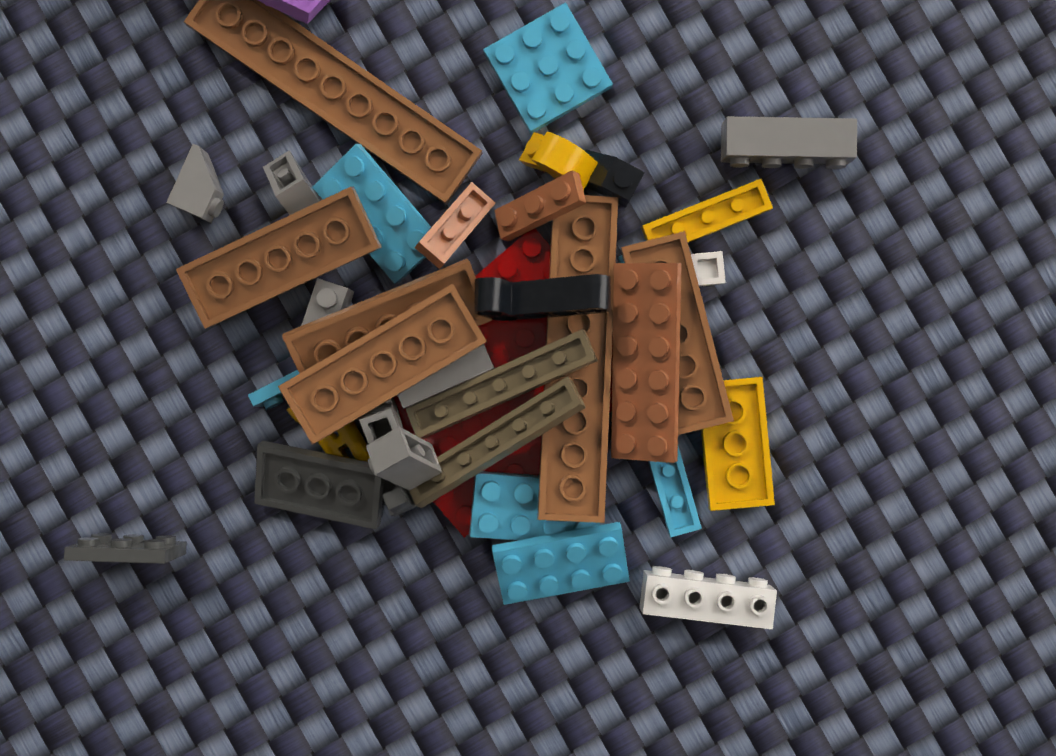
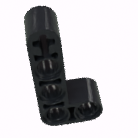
(542, 298)

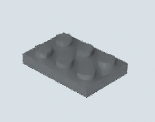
(129, 549)

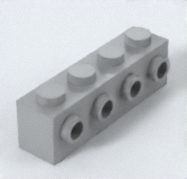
(788, 141)

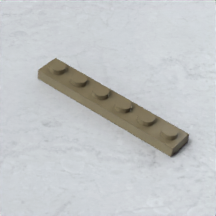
(501, 384)
(501, 439)

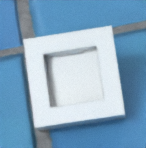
(709, 268)

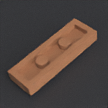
(540, 206)
(455, 225)

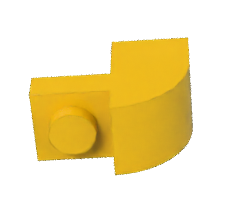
(557, 156)

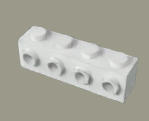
(707, 598)

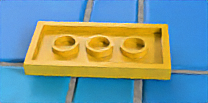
(739, 451)

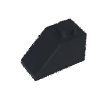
(614, 177)

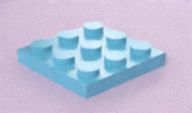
(548, 68)

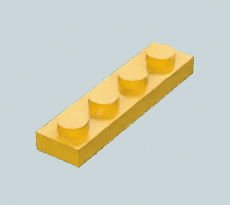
(713, 213)

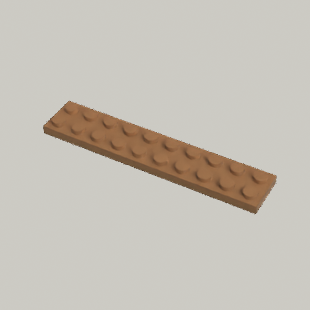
(338, 92)
(577, 449)

